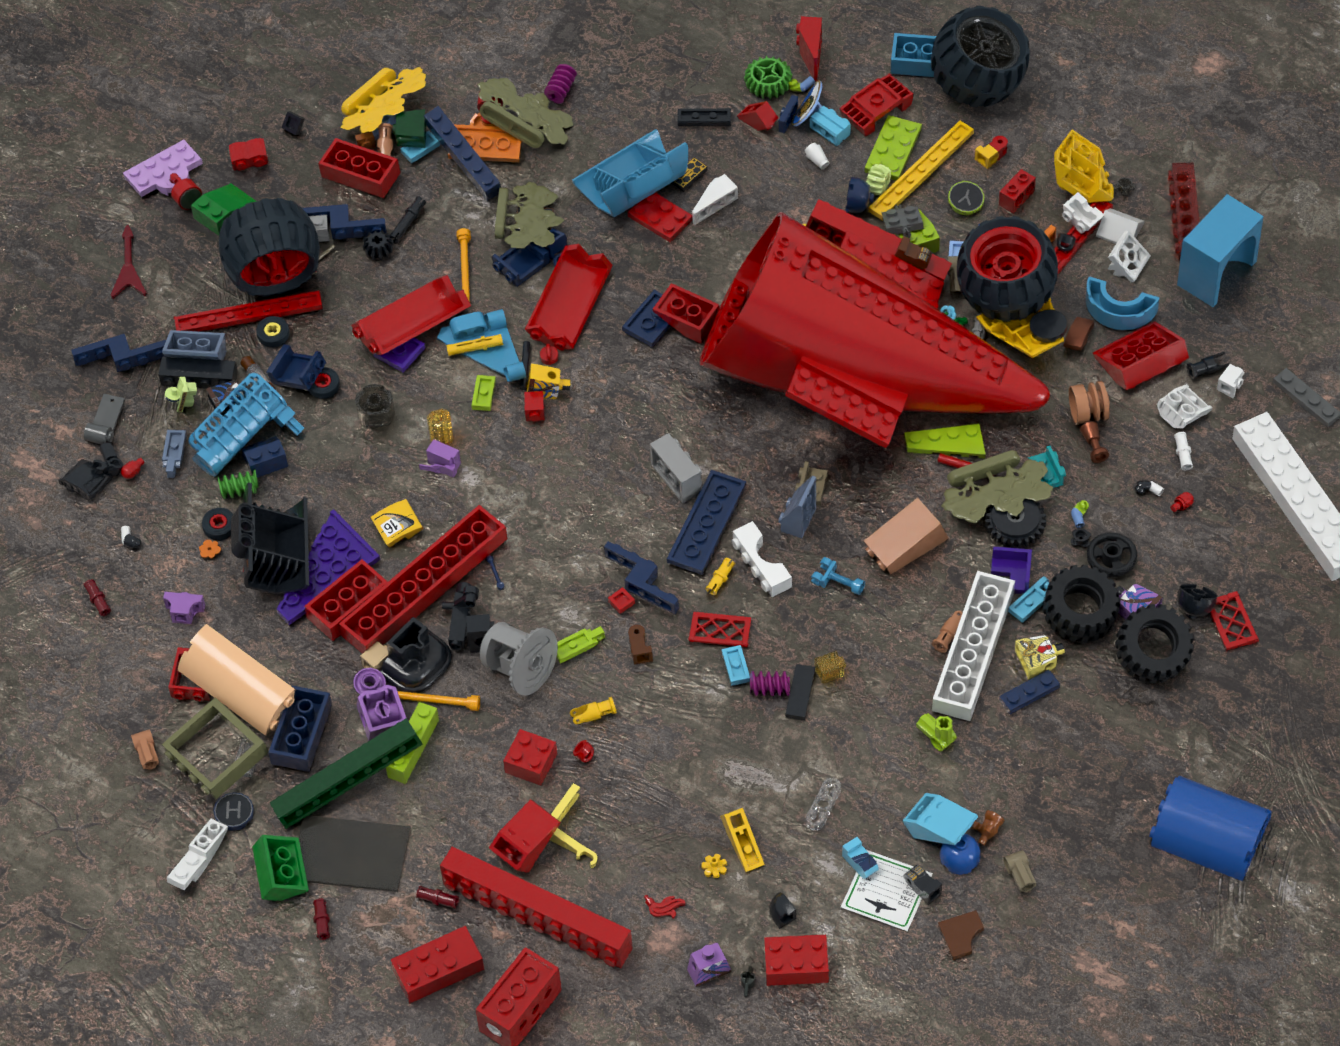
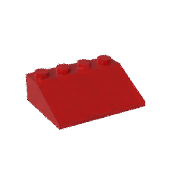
(1142, 355)

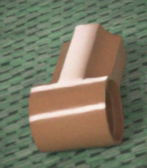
(145, 745)

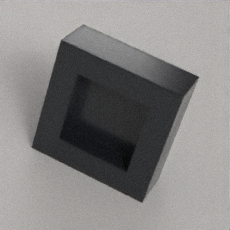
(293, 123)

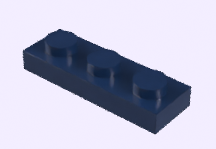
(1029, 691)

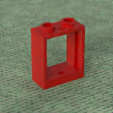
(184, 692)

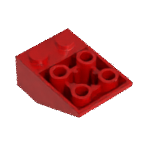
(525, 836)

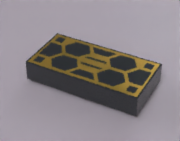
(694, 170)

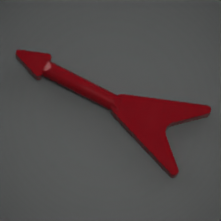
(128, 274)

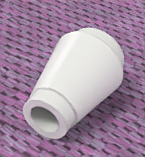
(816, 155)

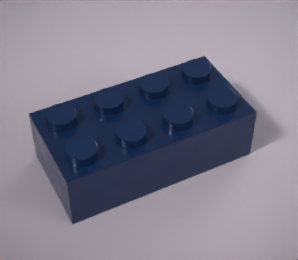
(300, 729)

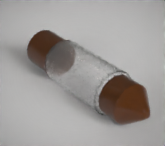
(251, 367)

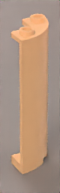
(236, 679)

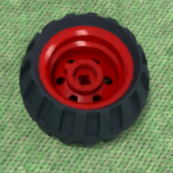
(1018, 271)

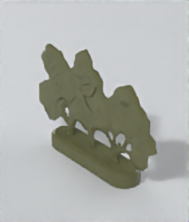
(528, 108)
(531, 219)
(1002, 492)

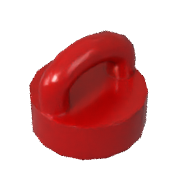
(549, 355)
(583, 749)

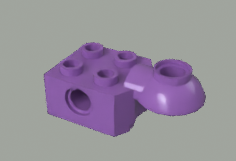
(377, 705)

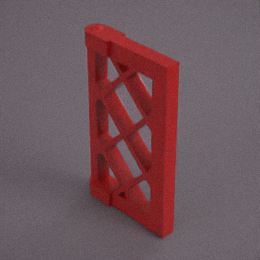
(744, 632)
(1240, 641)

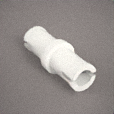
(1183, 451)

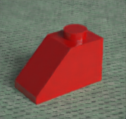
(758, 116)

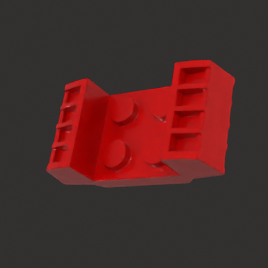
(875, 102)

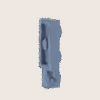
(173, 451)

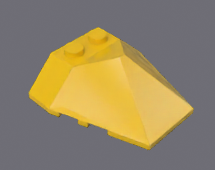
(1081, 169)
(1018, 333)

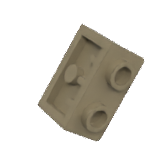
(821, 477)

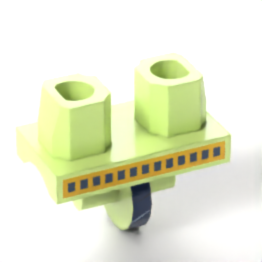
(182, 394)

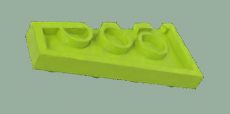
(951, 440)

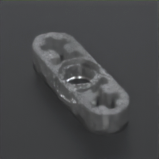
(823, 795)

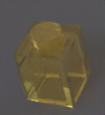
(829, 667)

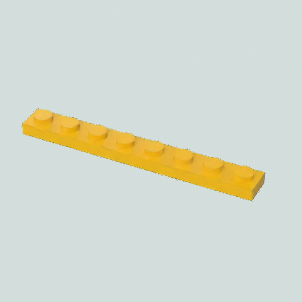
(921, 169)

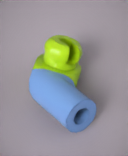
(801, 87)
(1078, 512)

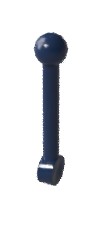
(500, 585)

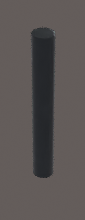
(525, 359)

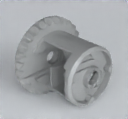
(514, 653)

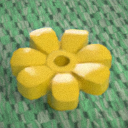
(714, 866)

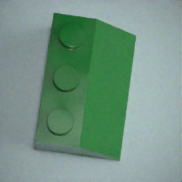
(279, 867)

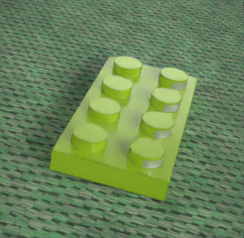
(894, 145)

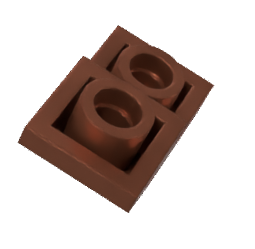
(1078, 333)

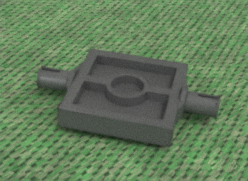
(902, 220)

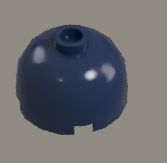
(858, 196)

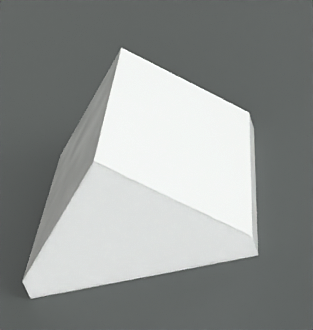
(1115, 223)

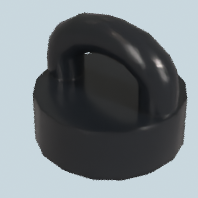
(1066, 239)

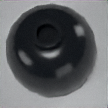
(1196, 601)

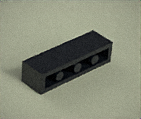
(203, 372)

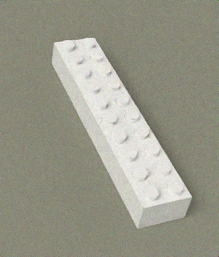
(1292, 488)

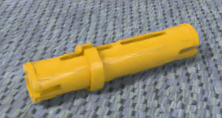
(473, 345)

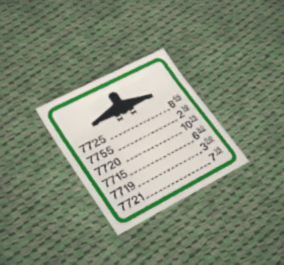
(884, 894)

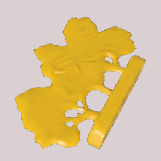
(377, 105)

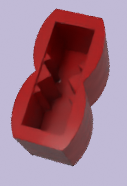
(248, 154)

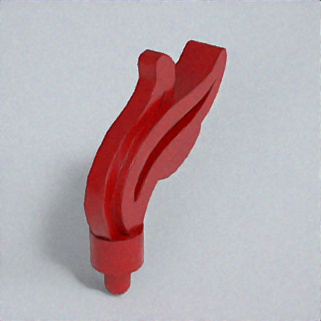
(665, 908)

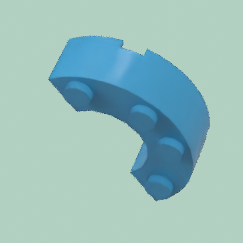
(1116, 313)

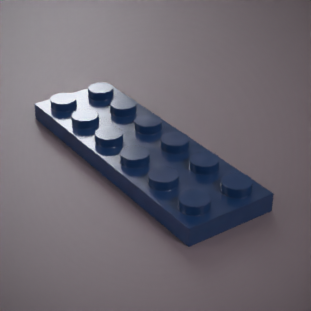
(706, 522)

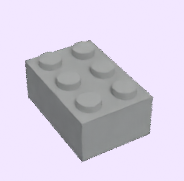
(676, 468)

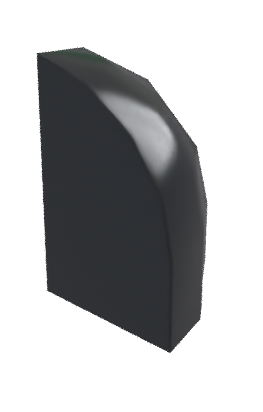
(782, 910)

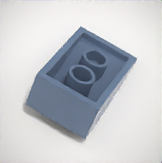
(799, 509)

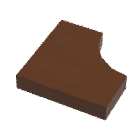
(959, 933)

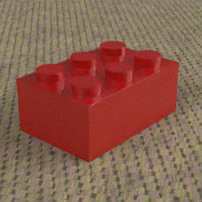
(796, 960)

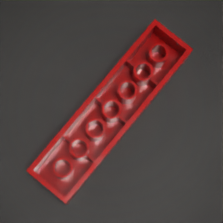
(834, 223)

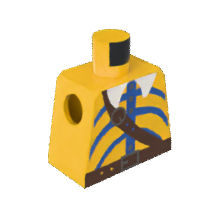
(546, 380)

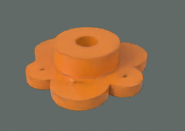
(209, 549)

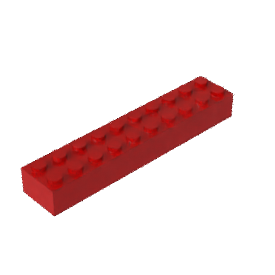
(424, 580)
(536, 907)

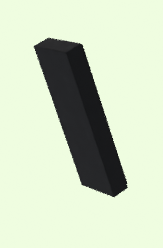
(704, 117)
(800, 692)

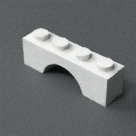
(773, 576)

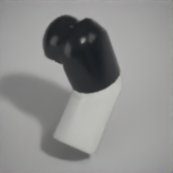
(1149, 485)
(128, 539)

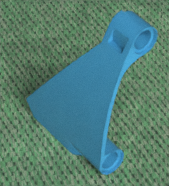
(473, 326)

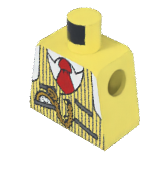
(1037, 654)

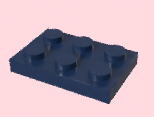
(645, 324)

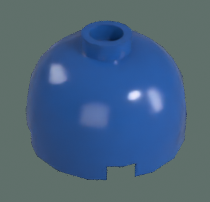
(962, 856)

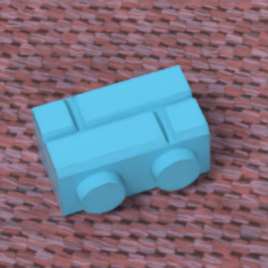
(830, 125)

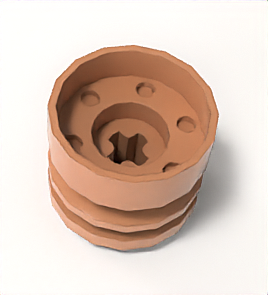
(1092, 402)

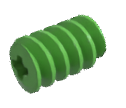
(237, 484)

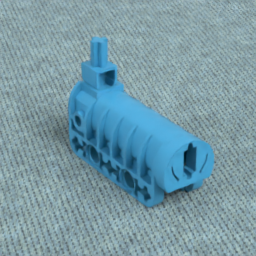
(240, 426)

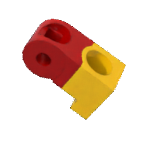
(992, 152)

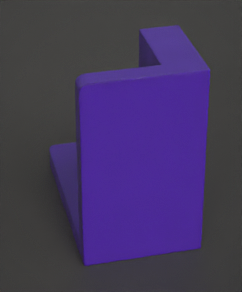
(1013, 564)

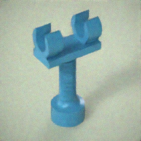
(830, 566)

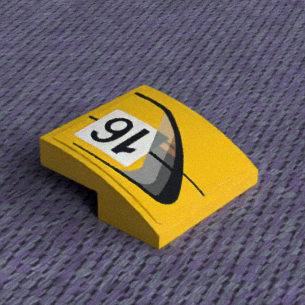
(397, 522)

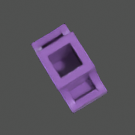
(183, 606)

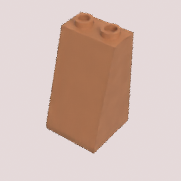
(905, 537)

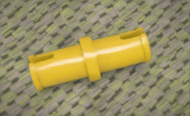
(720, 576)

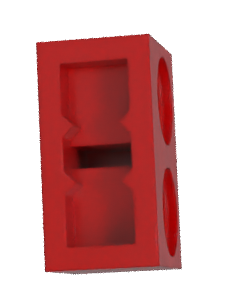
(1017, 191)

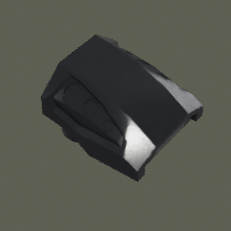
(84, 480)

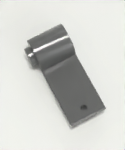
(105, 421)

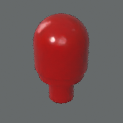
(132, 468)
(1182, 502)

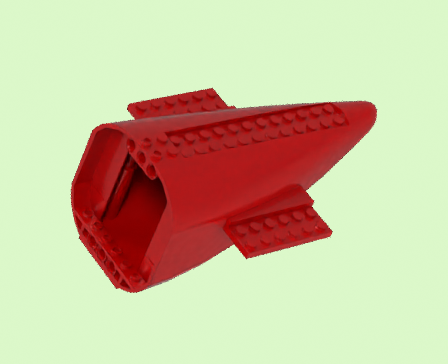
(856, 336)

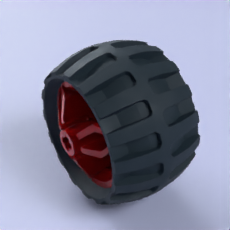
(269, 247)

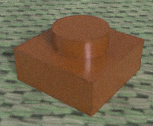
(365, 140)

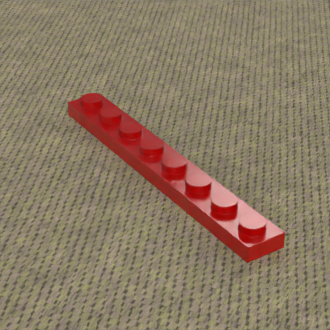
(249, 312)

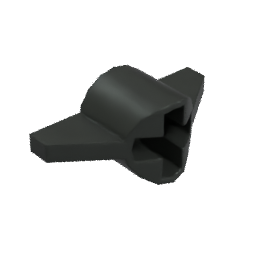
(747, 980)

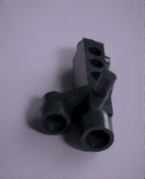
(464, 600)

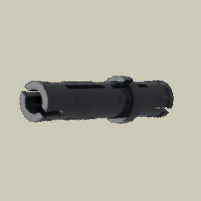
(411, 214)

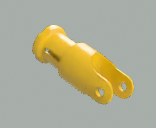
(593, 711)

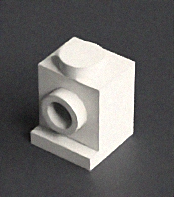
(1230, 380)

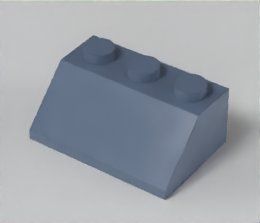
(195, 345)

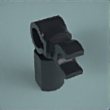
(111, 465)

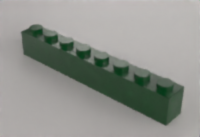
(345, 773)

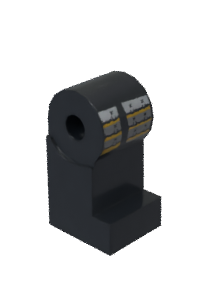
(923, 884)

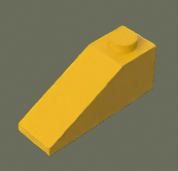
(742, 839)

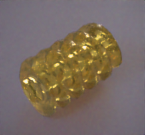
(440, 426)

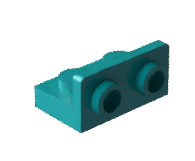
(1055, 473)

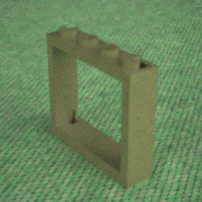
(235, 770)

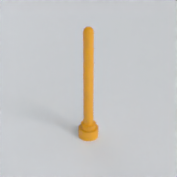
(463, 237)
(472, 702)

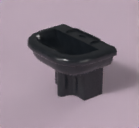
(415, 658)

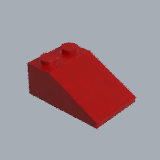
(810, 42)
(687, 312)

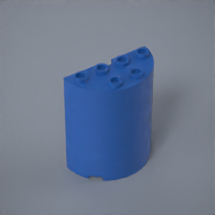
(1209, 827)

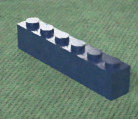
(462, 153)

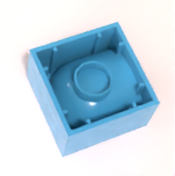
(1223, 235)

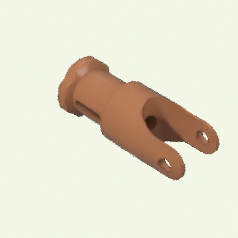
(385, 143)
(947, 633)

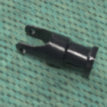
(1205, 366)

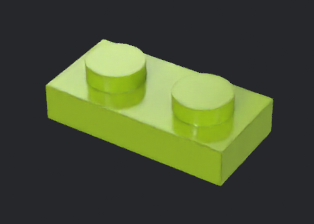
(483, 393)

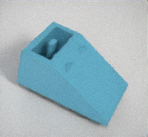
(938, 820)

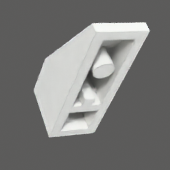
(716, 196)

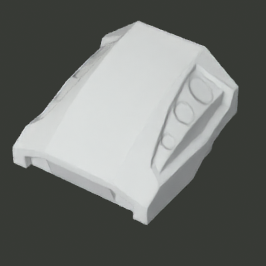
(1182, 407)

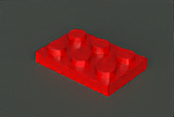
(660, 216)

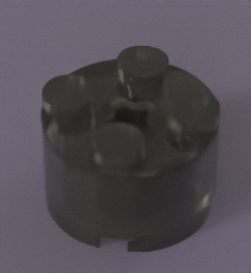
(375, 406)

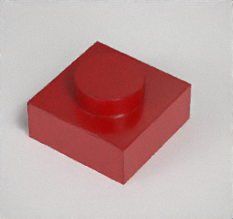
(621, 600)

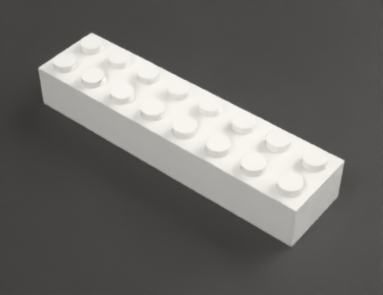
(973, 646)

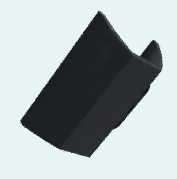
(271, 545)

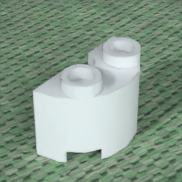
(1080, 213)

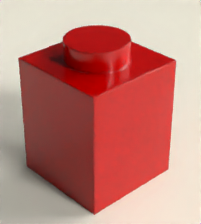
(534, 406)

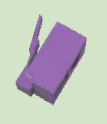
(442, 459)

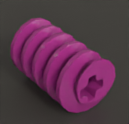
(560, 83)
(769, 683)

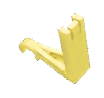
(562, 838)

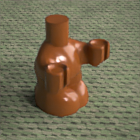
(989, 827)

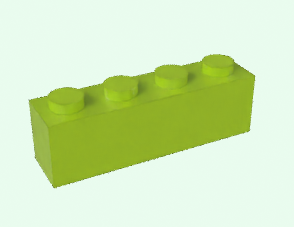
(423, 722)

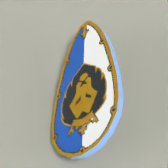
(809, 104)

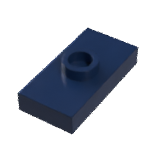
(787, 114)

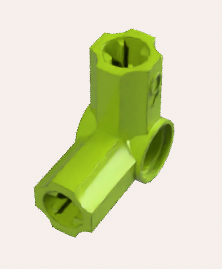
(938, 730)

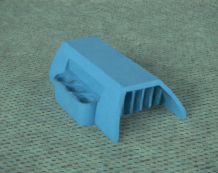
(632, 174)

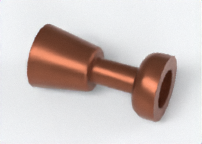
(1091, 434)

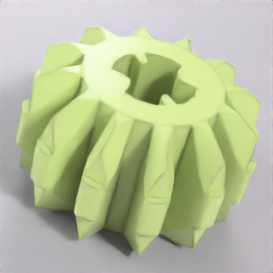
(879, 179)

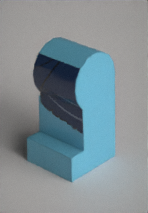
(859, 858)

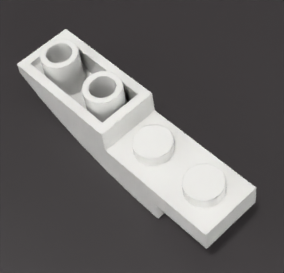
(199, 855)

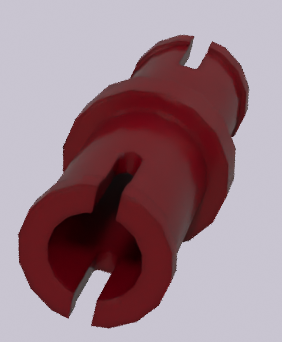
(97, 597)
(437, 897)
(321, 919)

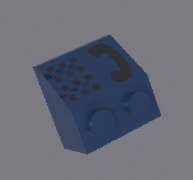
(265, 456)

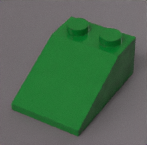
(218, 204)

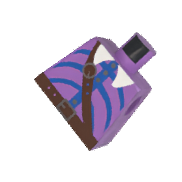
(1136, 597)
(707, 964)

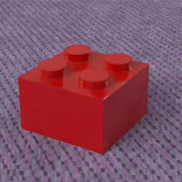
(530, 757)

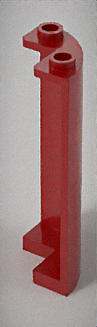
(568, 297)
(410, 315)

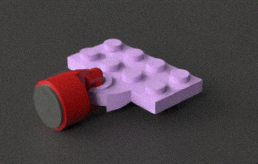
(169, 174)

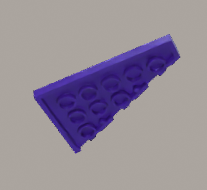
(332, 554)

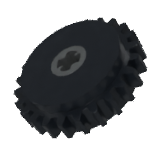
(1019, 529)

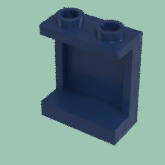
(521, 263)
(295, 369)

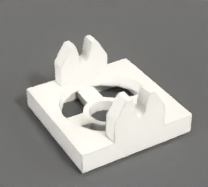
(1134, 247)

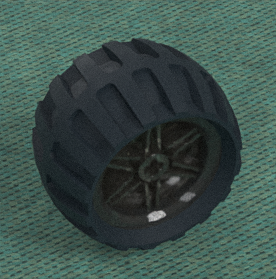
(980, 56)

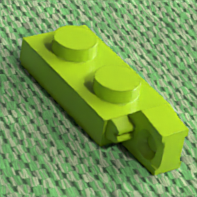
(578, 643)

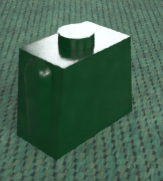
(410, 129)

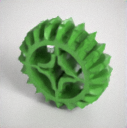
(767, 73)

